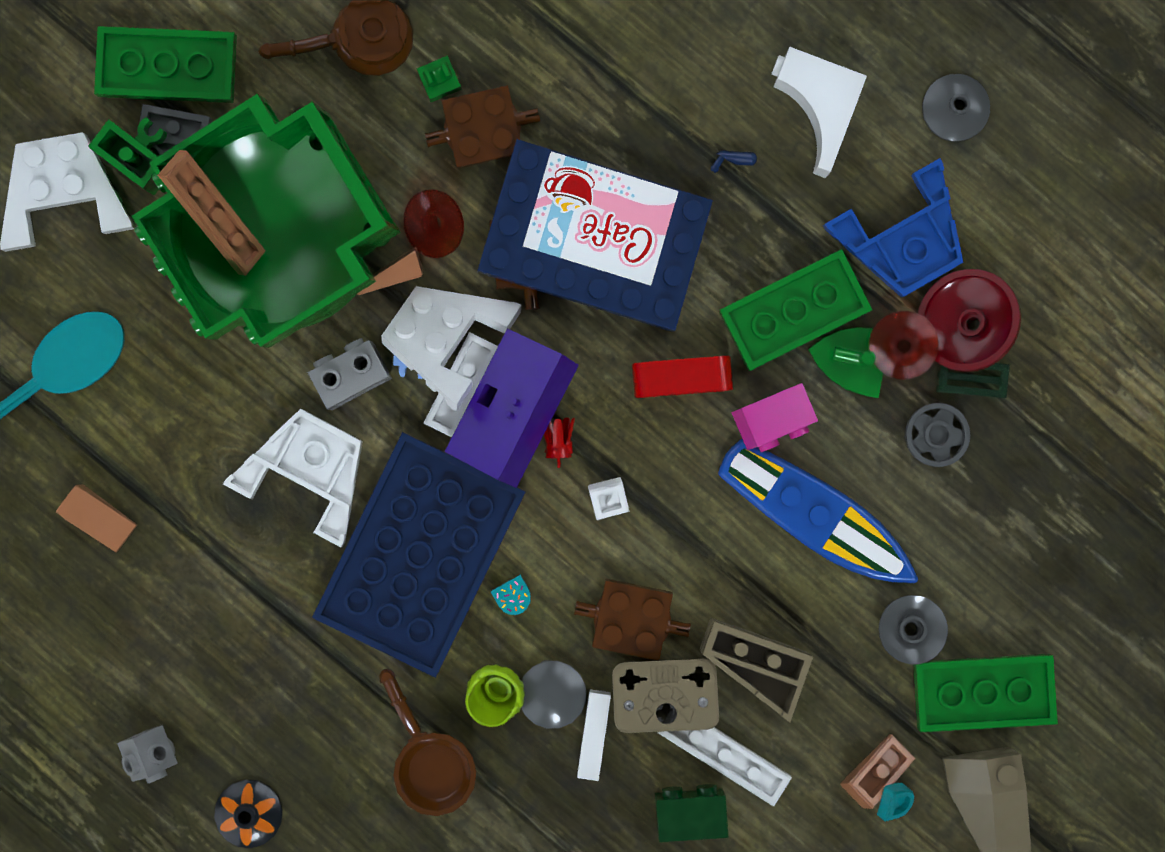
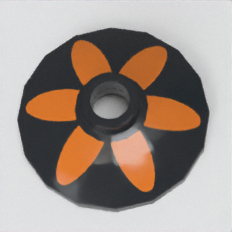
(256, 799)

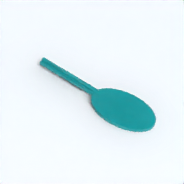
(71, 357)

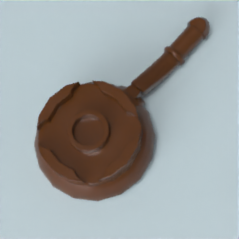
(367, 36)
(433, 769)

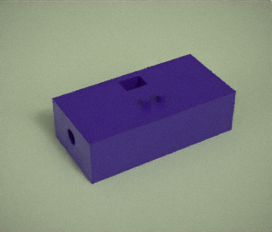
(511, 408)

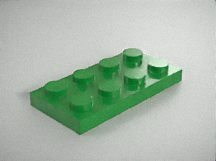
(165, 64)
(795, 310)
(985, 693)

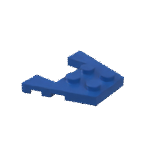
(912, 249)

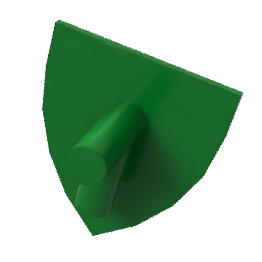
(848, 362)

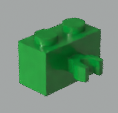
(129, 153)

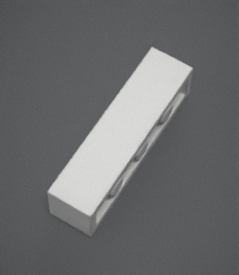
(594, 735)

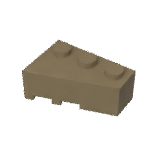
(759, 663)

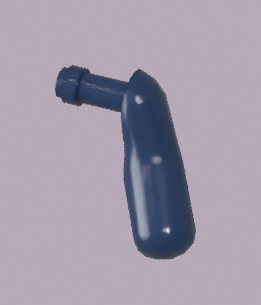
(734, 157)

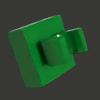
(439, 78)

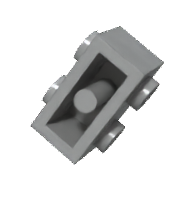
(350, 377)

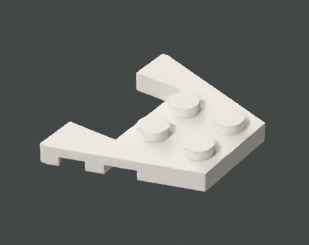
(55, 175)
(431, 329)
(314, 457)

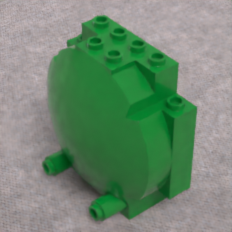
(299, 199)

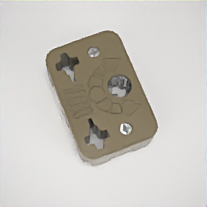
(694, 705)

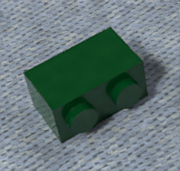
(691, 814)

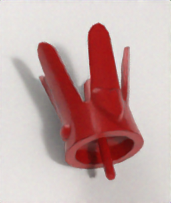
(559, 439)

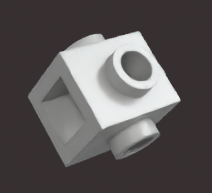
(147, 754)

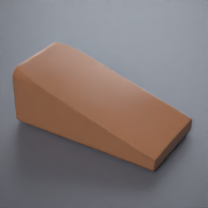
(399, 270)
(96, 517)
(876, 771)

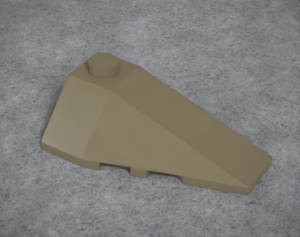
(991, 798)

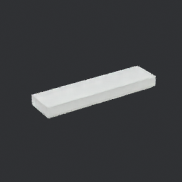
(732, 760)

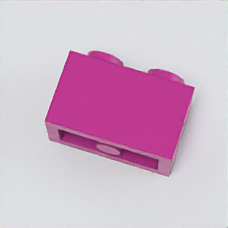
(775, 417)

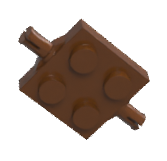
(481, 126)
(632, 619)

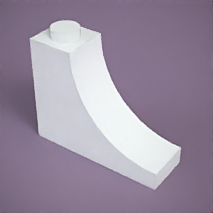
(825, 94)

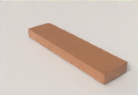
(211, 212)

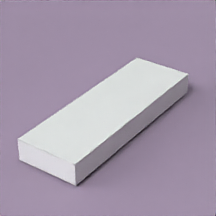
(472, 364)

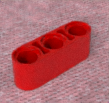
(682, 376)

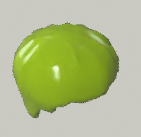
(494, 695)

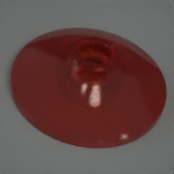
(422, 224)
(900, 327)

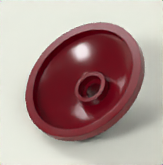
(969, 297)

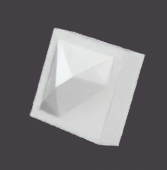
(608, 498)

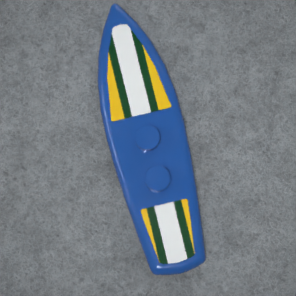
(816, 514)

